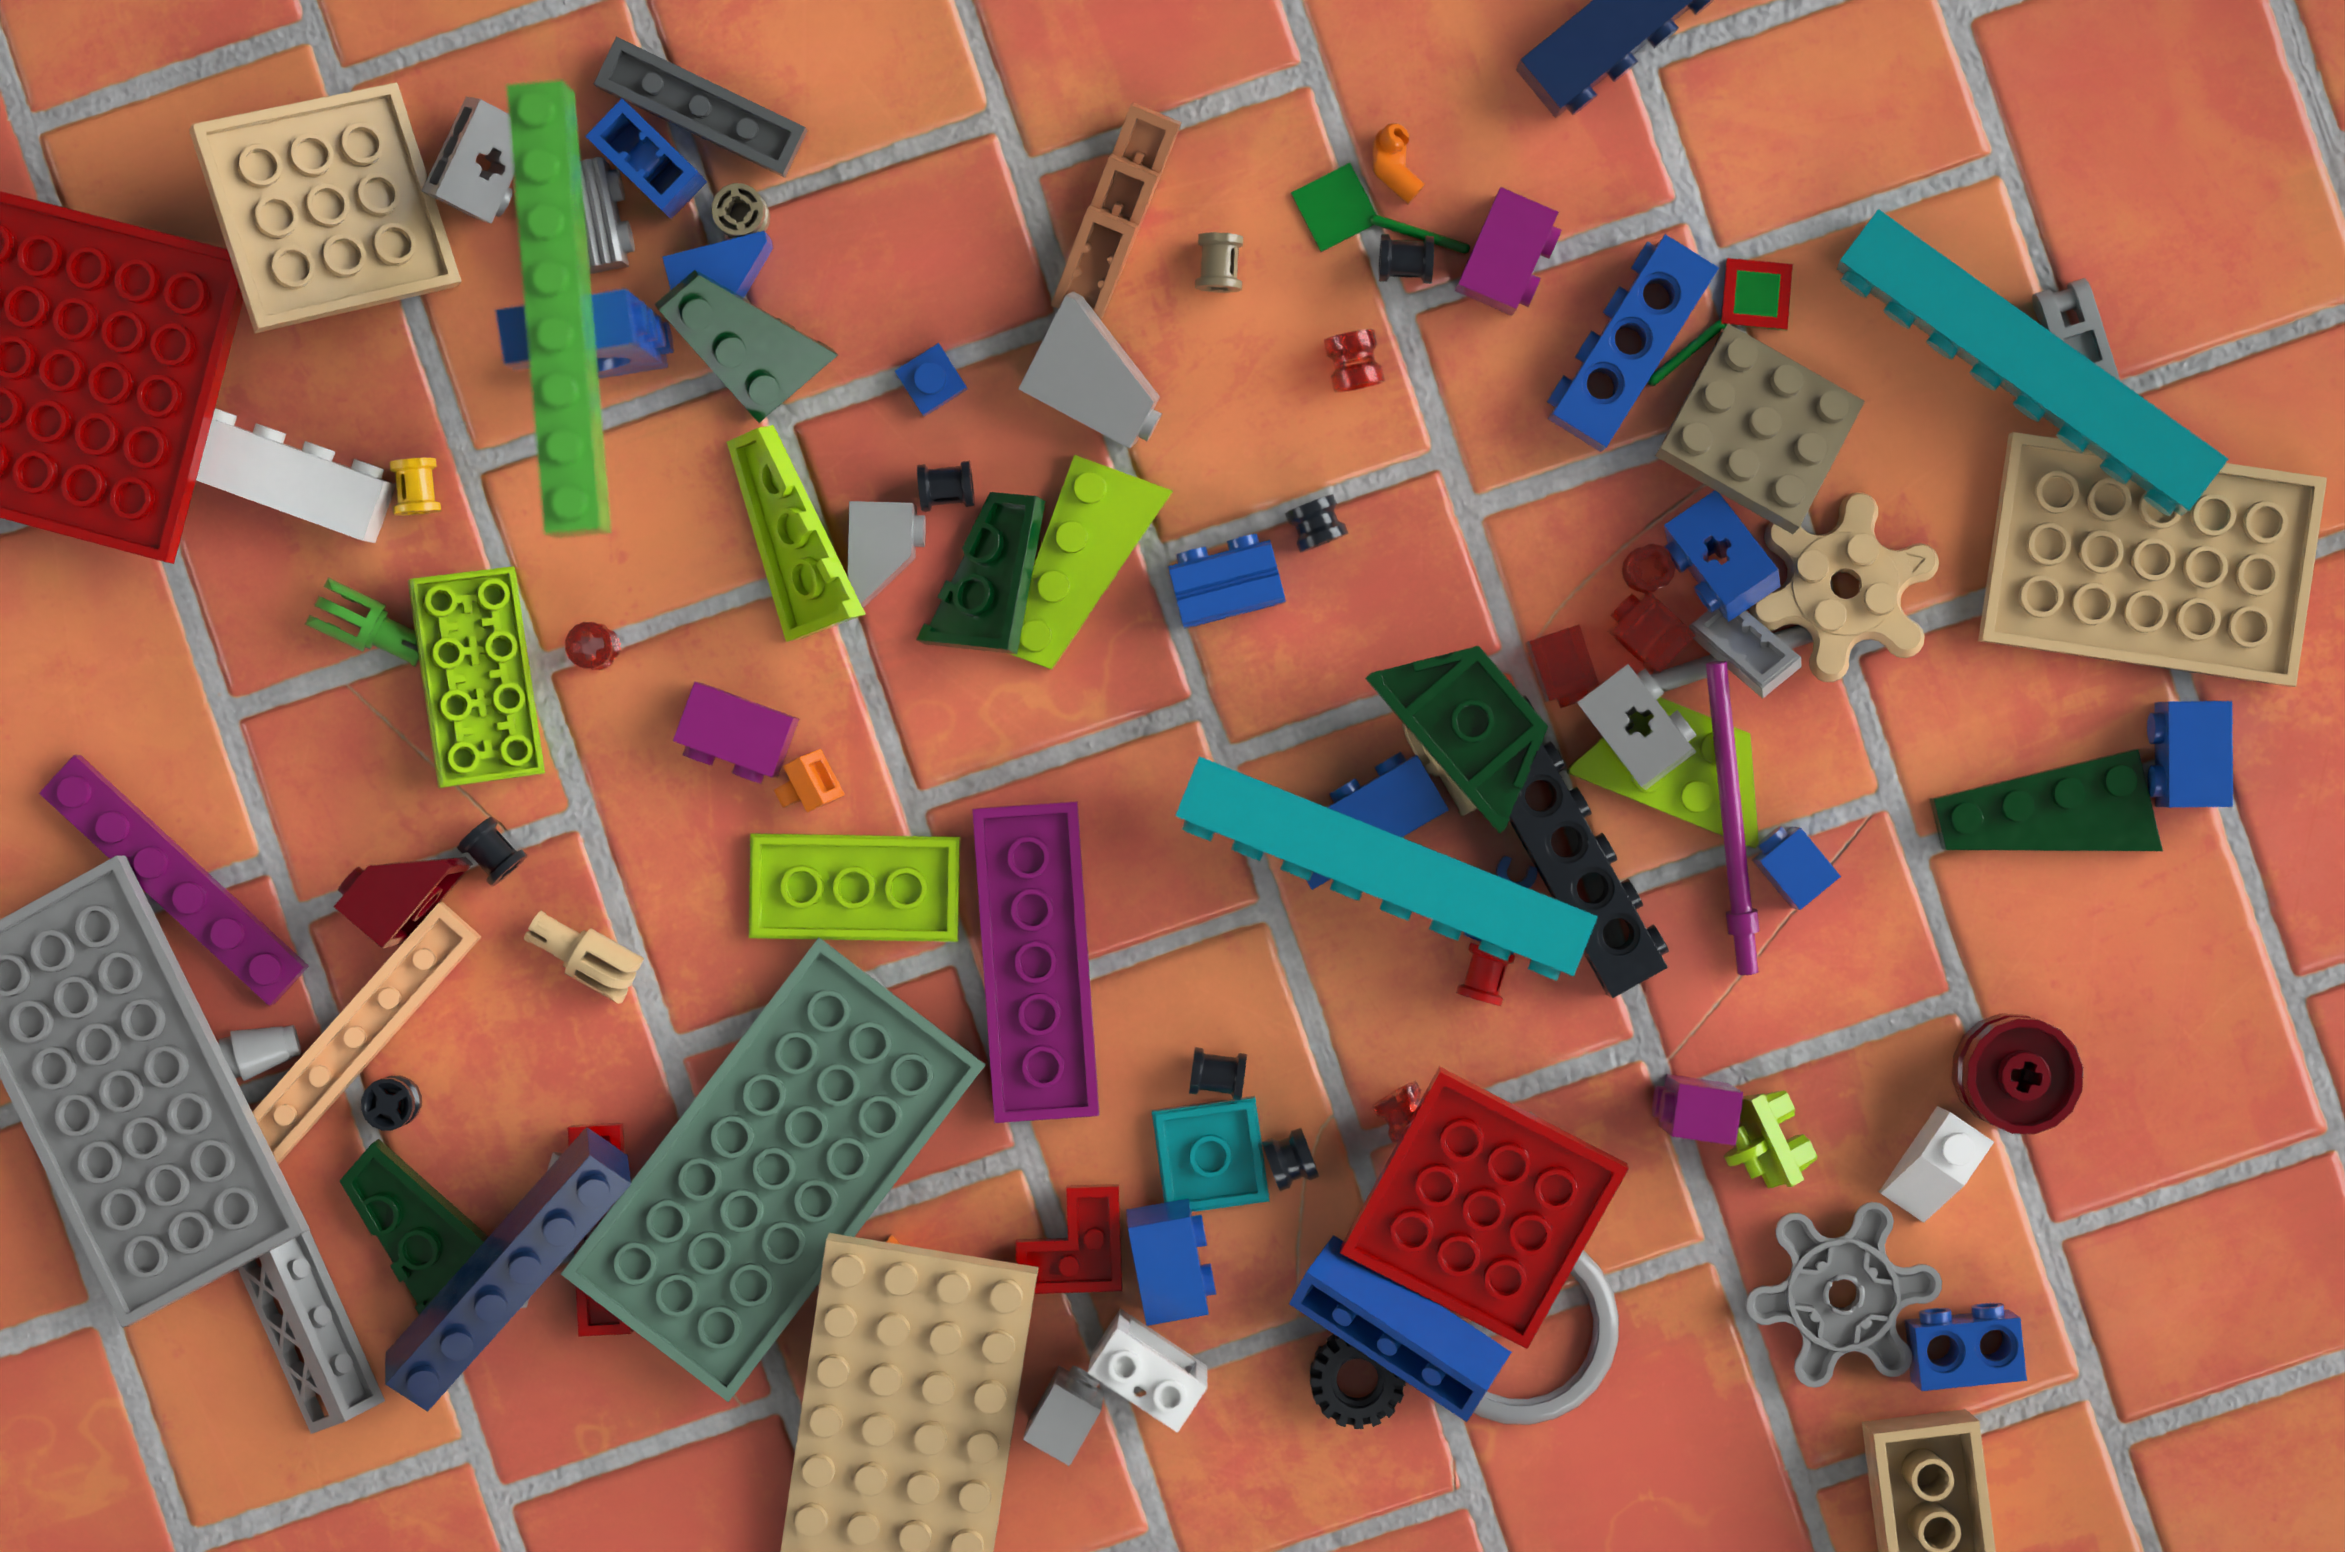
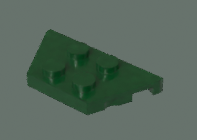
(1468, 723)

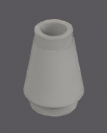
(259, 1049)

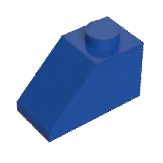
(728, 262)

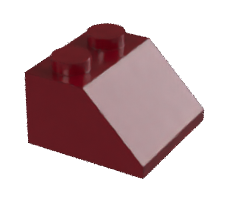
(396, 897)

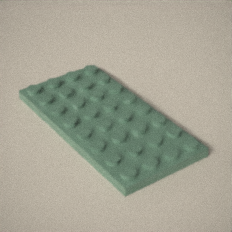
(767, 1161)

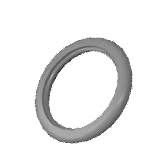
(1590, 1373)

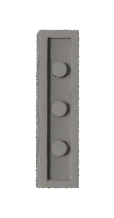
(318, 1326)

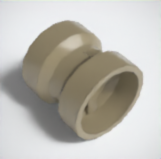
(743, 218)

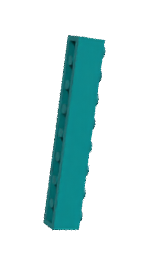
(2030, 364)
(1385, 866)

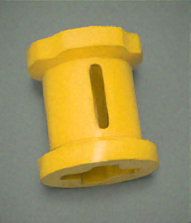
(415, 486)

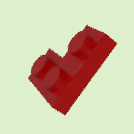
(1092, 1252)

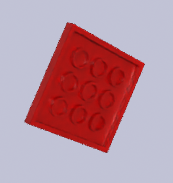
(1483, 1208)

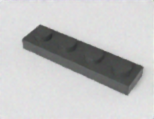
(700, 107)

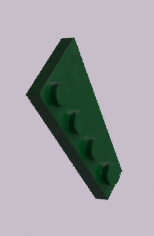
(2066, 808)

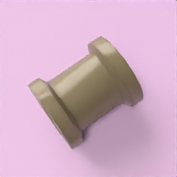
(1219, 262)

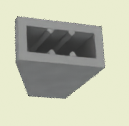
(1091, 376)

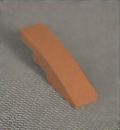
(1118, 208)

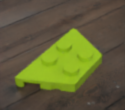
(1690, 788)

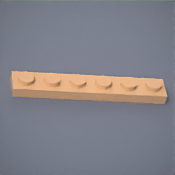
(363, 1028)

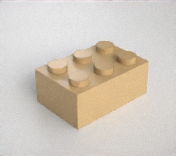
(1929, 1483)

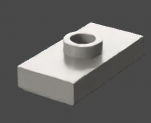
(1749, 649)

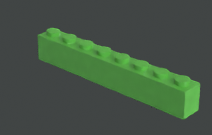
(558, 309)

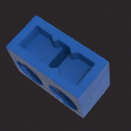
(1964, 1362)

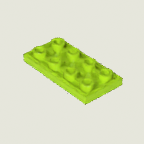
(476, 676)

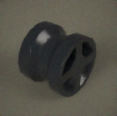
(1316, 523)
(381, 1108)
(1290, 1159)

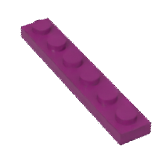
(174, 879)

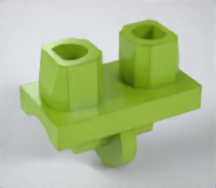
(1763, 1145)

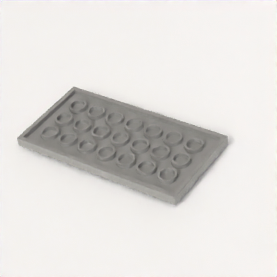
(132, 1097)

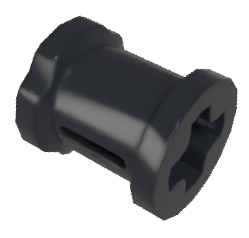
(1406, 258)
(945, 486)
(491, 851)
(1218, 1073)

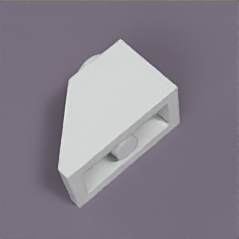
(1936, 1164)

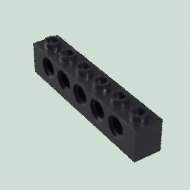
(1642, 953)

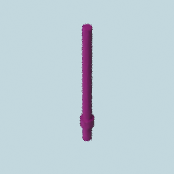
(1742, 918)

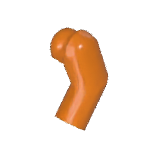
(1390, 162)

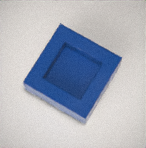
(931, 380)

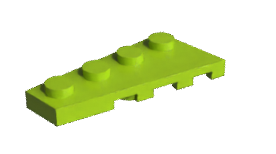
(1084, 547)
(794, 548)

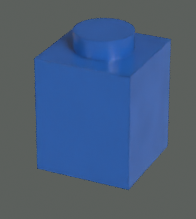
(1794, 866)

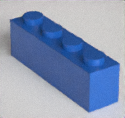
(1400, 1330)

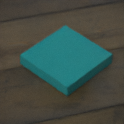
(1211, 1154)

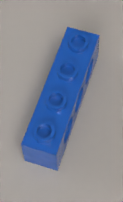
(1685, 279)

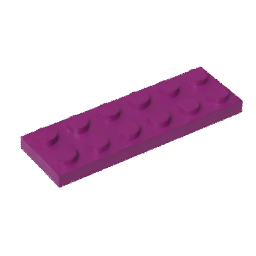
(1036, 962)

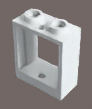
(1138, 1356)

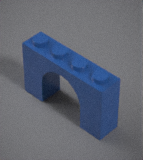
(626, 335)

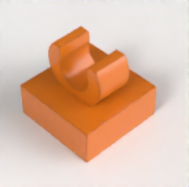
(809, 782)

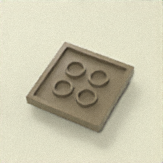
(1760, 429)

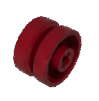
(2048, 1080)

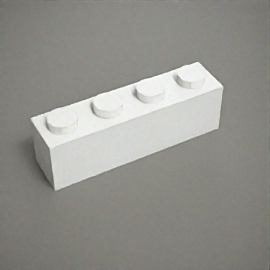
(295, 480)

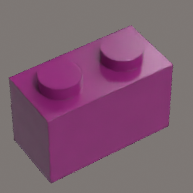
(1508, 252)
(734, 731)
(1698, 1109)

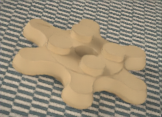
(1839, 622)

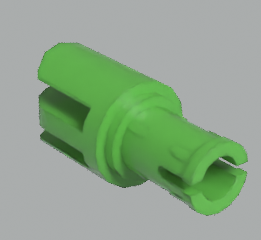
(375, 628)

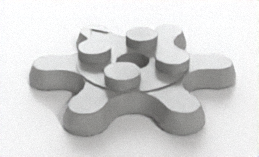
(1864, 1324)

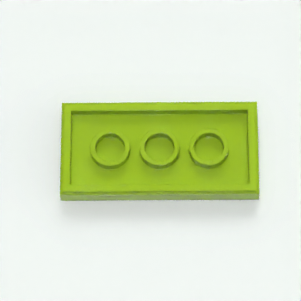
(854, 887)

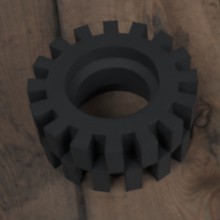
(1346, 1408)

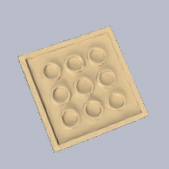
(324, 206)

